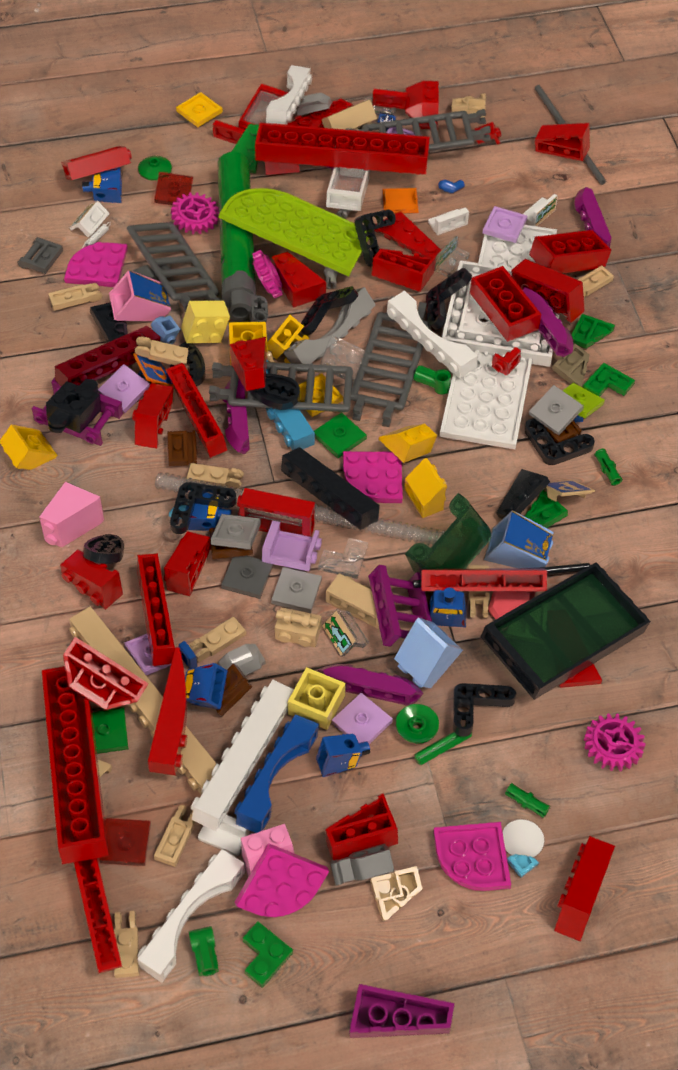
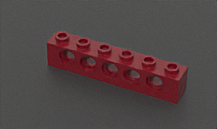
(103, 359)

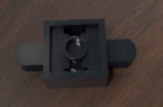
(73, 406)

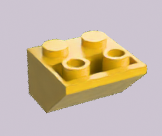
(426, 488)

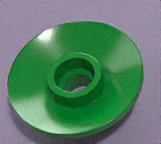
(151, 166)
(417, 715)

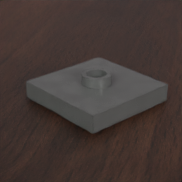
(247, 576)

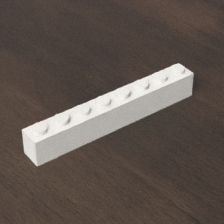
(242, 756)

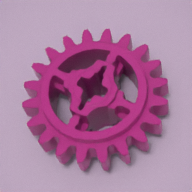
(195, 213)
(267, 274)
(616, 731)

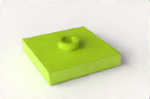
(589, 400)

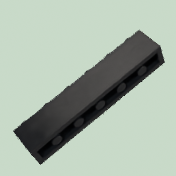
(330, 488)

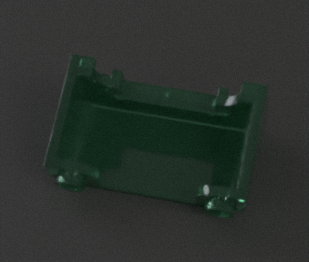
(458, 543)

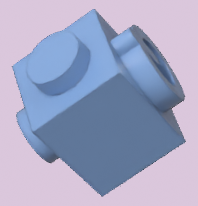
(166, 329)

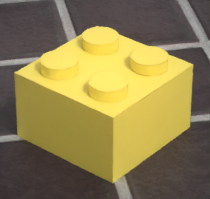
(205, 321)
(316, 697)

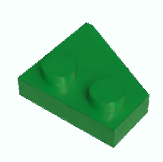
(546, 511)

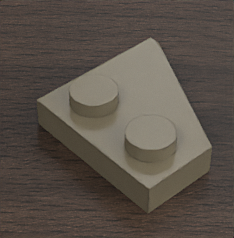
(573, 366)

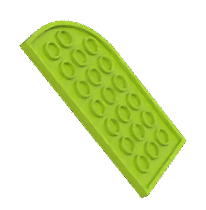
(296, 226)

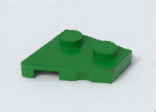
(590, 330)

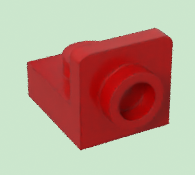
(495, 133)
(508, 362)

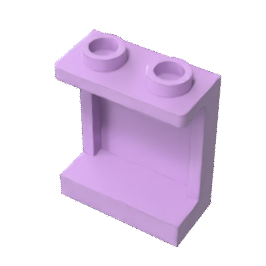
(290, 549)

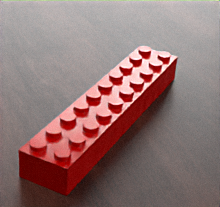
(342, 148)
(73, 771)

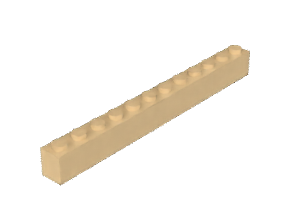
(91, 629)

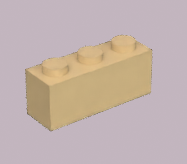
(352, 117)
(353, 597)

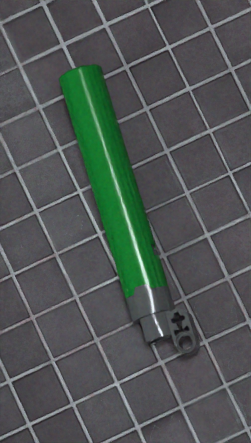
(237, 246)

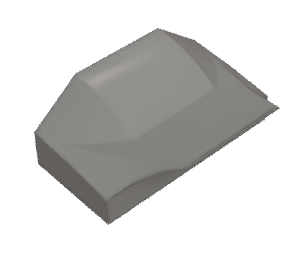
(314, 103)
(246, 657)

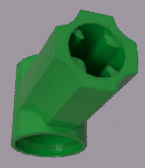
(439, 380)
(203, 945)

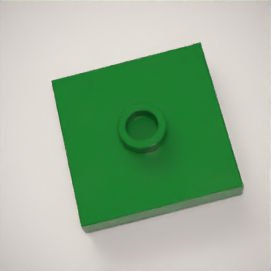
(339, 435)
(110, 730)

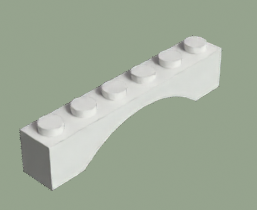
(282, 109)
(455, 356)
(220, 877)

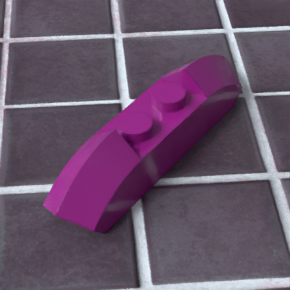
(591, 214)
(551, 327)
(237, 430)
(373, 684)

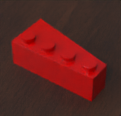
(583, 887)

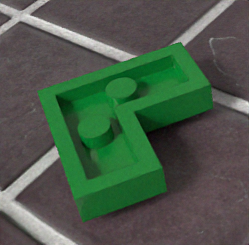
(609, 377)
(271, 954)

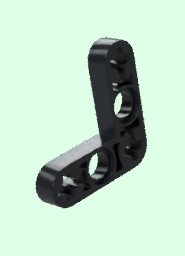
(369, 226)
(436, 296)
(323, 304)
(556, 449)
(196, 497)
(468, 701)

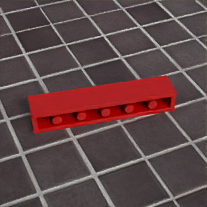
(155, 609)

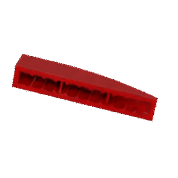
(197, 410)
(485, 579)
(171, 724)
(98, 915)

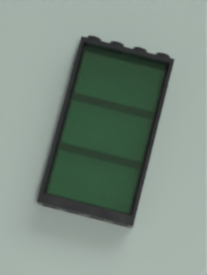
(564, 630)

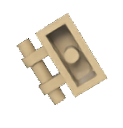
(297, 627)

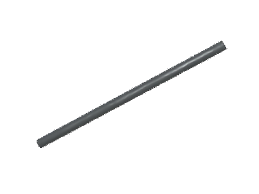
(560, 120)

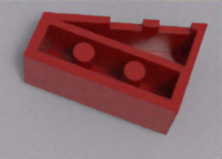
(564, 140)
(403, 269)
(250, 362)
(151, 413)
(362, 830)

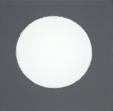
(523, 838)

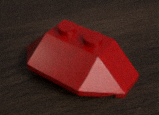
(423, 100)
(100, 677)

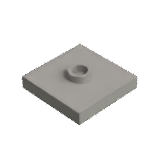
(556, 410)
(235, 531)
(296, 590)

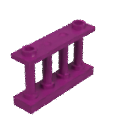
(108, 406)
(385, 606)

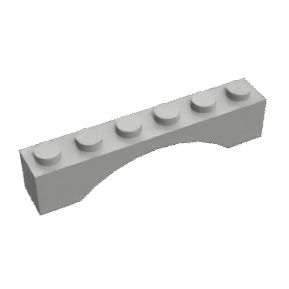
(309, 350)

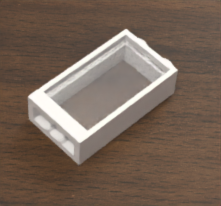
(347, 188)

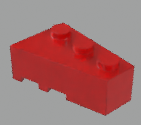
(297, 280)
(187, 563)
(92, 579)

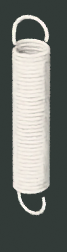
(97, 235)

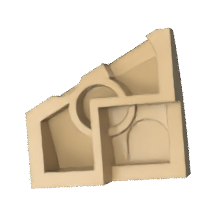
(469, 104)
(395, 890)

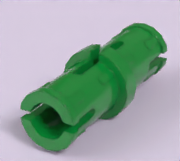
(607, 465)
(527, 800)

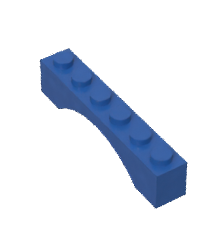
(296, 741)

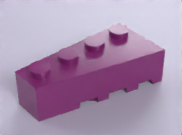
(395, 1013)

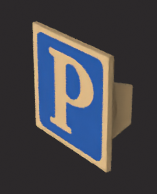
(567, 488)

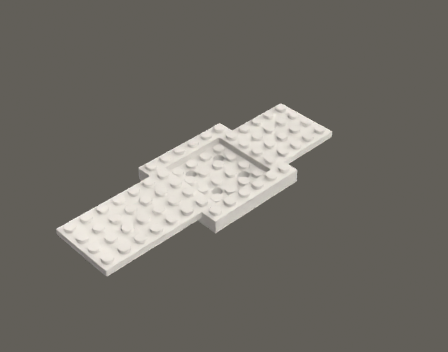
(485, 402)

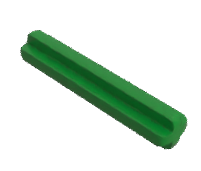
(439, 747)

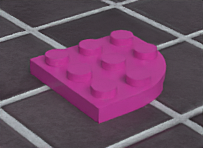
(97, 264)
(375, 475)
(473, 855)
(280, 883)

